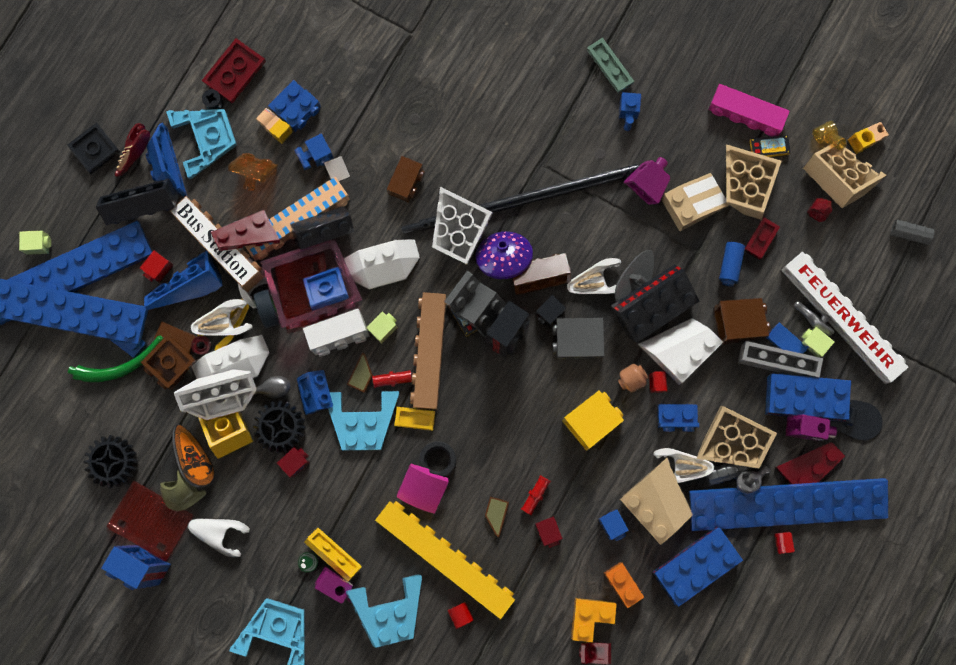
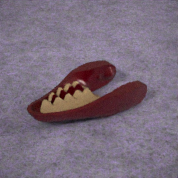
(134, 147)

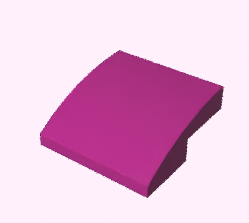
(422, 488)

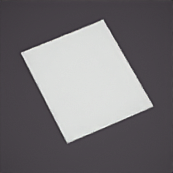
(337, 168)

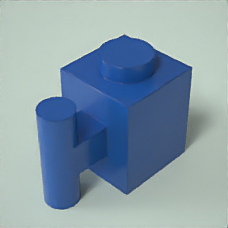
(629, 108)
(317, 150)

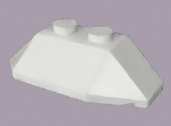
(383, 263)
(244, 355)
(217, 394)

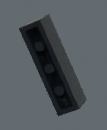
(137, 202)

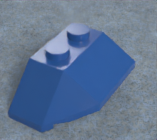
(163, 159)

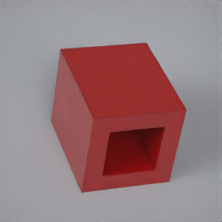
(156, 267)

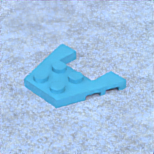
(211, 133)
(362, 429)
(392, 620)
(277, 624)

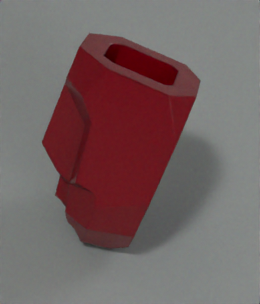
(820, 209)

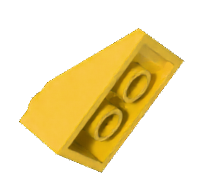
(226, 433)

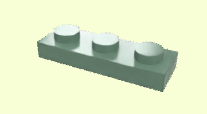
(610, 65)

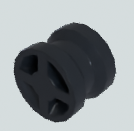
(216, 103)

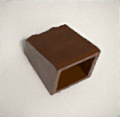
(741, 320)

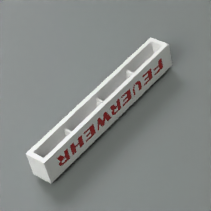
(845, 318)

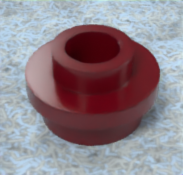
(200, 350)

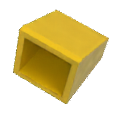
(593, 419)

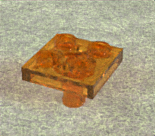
(253, 169)

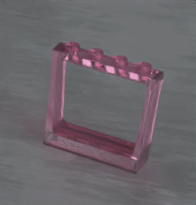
(298, 254)

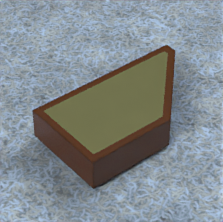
(361, 375)
(496, 513)

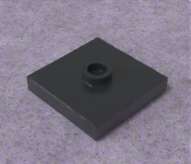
(93, 148)

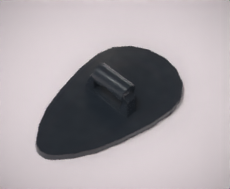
(863, 421)

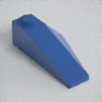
(195, 281)

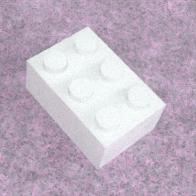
(336, 332)

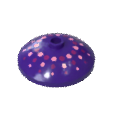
(505, 261)

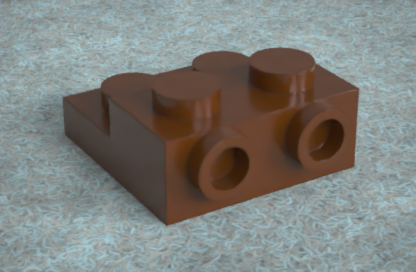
(168, 363)

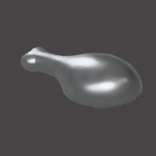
(815, 320)
(274, 387)
(750, 481)

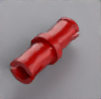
(392, 379)
(535, 495)

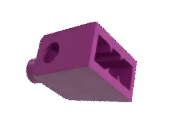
(649, 180)
(810, 428)
(329, 581)

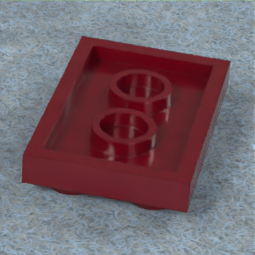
(234, 70)

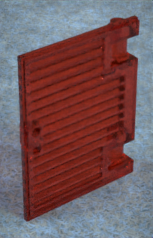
(291, 286)
(149, 521)

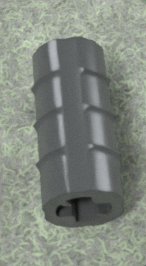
(912, 232)
(724, 473)

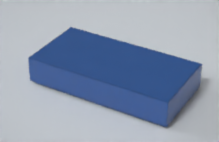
(785, 340)

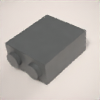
(578, 338)

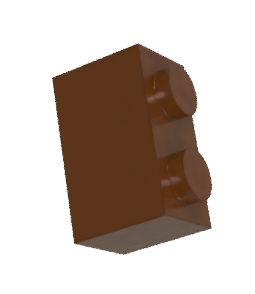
(405, 179)

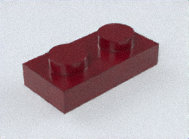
(762, 238)

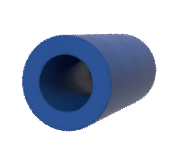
(731, 263)

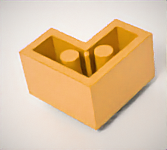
(587, 613)

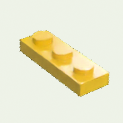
(332, 554)

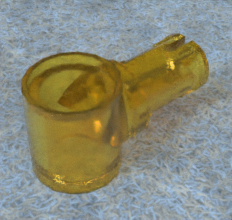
(829, 133)

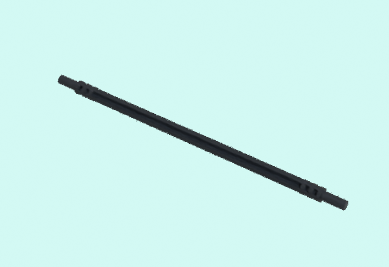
(538, 195)

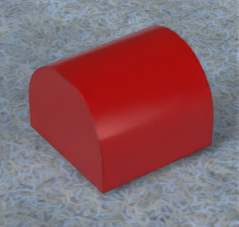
(658, 382)
(784, 542)
(460, 615)

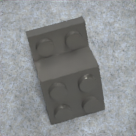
(475, 303)

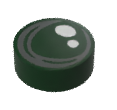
(308, 562)

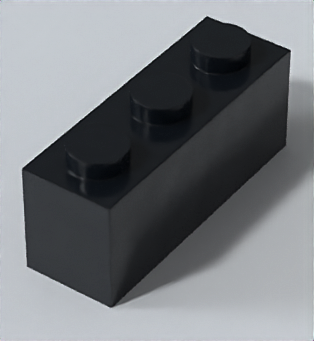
(322, 227)

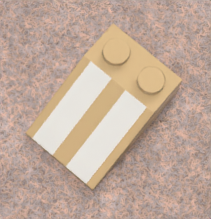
(694, 201)

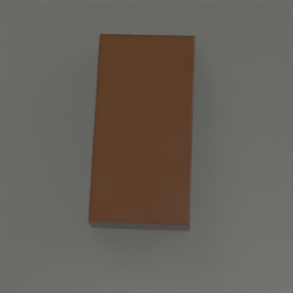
(181, 337)

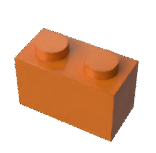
(623, 585)

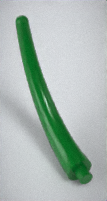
(101, 375)

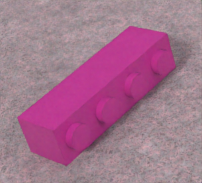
(748, 110)

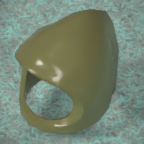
(180, 494)

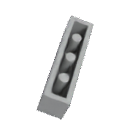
(779, 360)

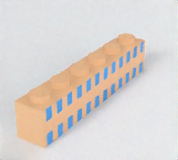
(321, 200)

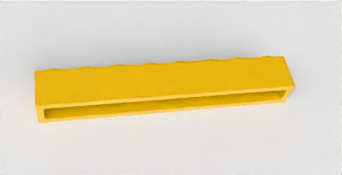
(446, 560)

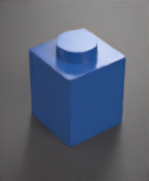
(613, 525)

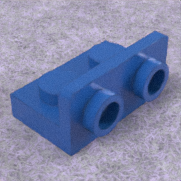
(314, 391)
(677, 416)

